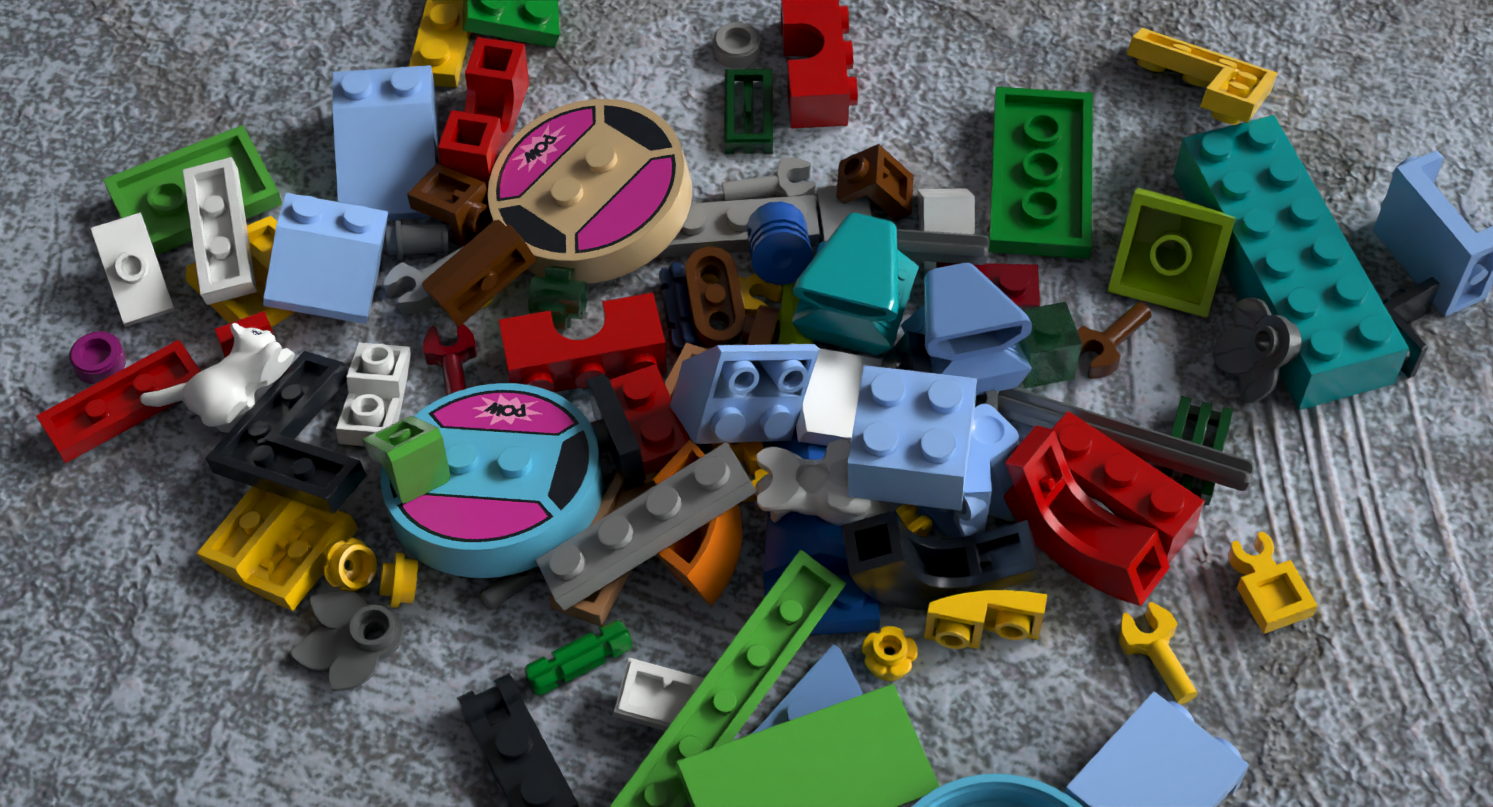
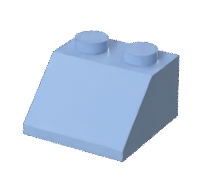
(325, 258)

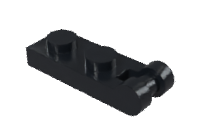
(515, 748)

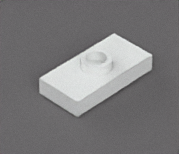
(132, 269)
(653, 694)

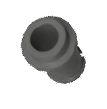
(416, 239)

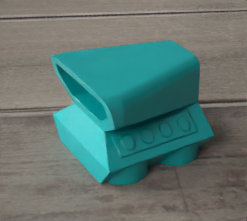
(855, 287)

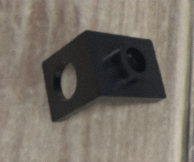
(1405, 308)

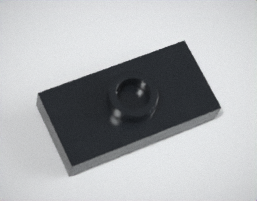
(614, 432)

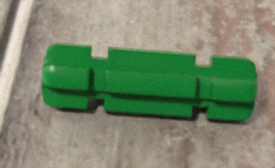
(578, 657)

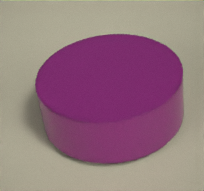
(97, 357)

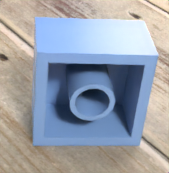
(911, 437)

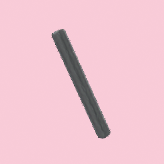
(1143, 442)

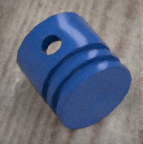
(778, 242)

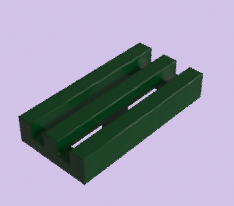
(748, 139)
(1203, 416)

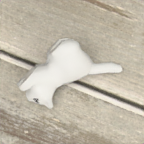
(228, 388)
(811, 486)

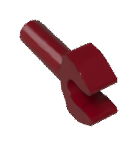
(450, 358)

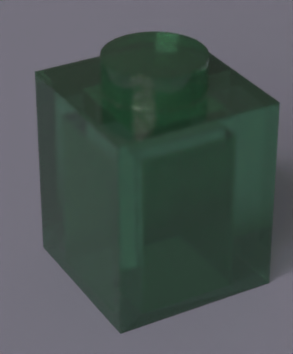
(1051, 346)

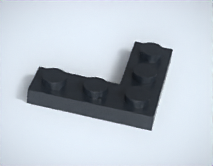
(264, 447)

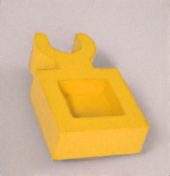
(1270, 591)

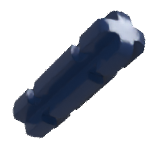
(677, 307)

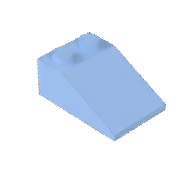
(384, 136)

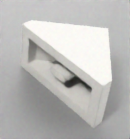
(945, 212)

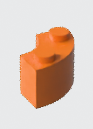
(710, 553)

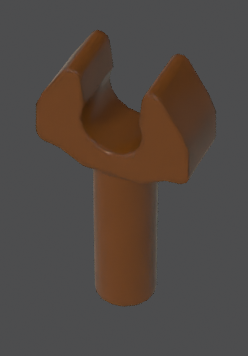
(1105, 342)

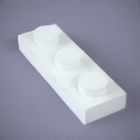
(219, 231)

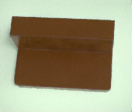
(479, 271)

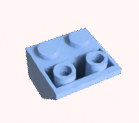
(743, 392)

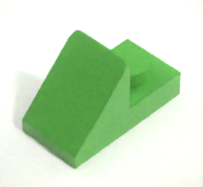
(411, 456)

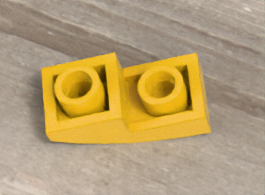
(961, 618)

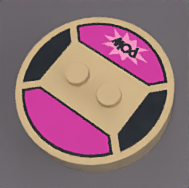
(593, 188)

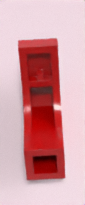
(1076, 531)

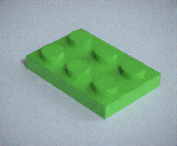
(160, 190)

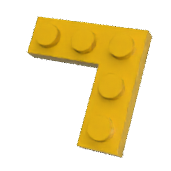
(1233, 86)

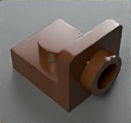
(879, 177)
(453, 200)

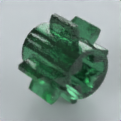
(558, 294)

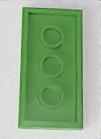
(833, 757)

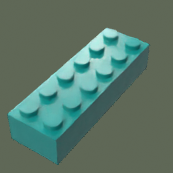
(1293, 259)

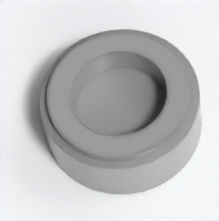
(736, 45)

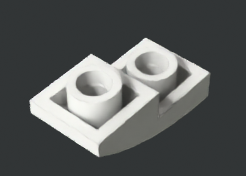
(375, 391)

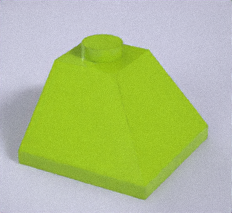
(1171, 252)

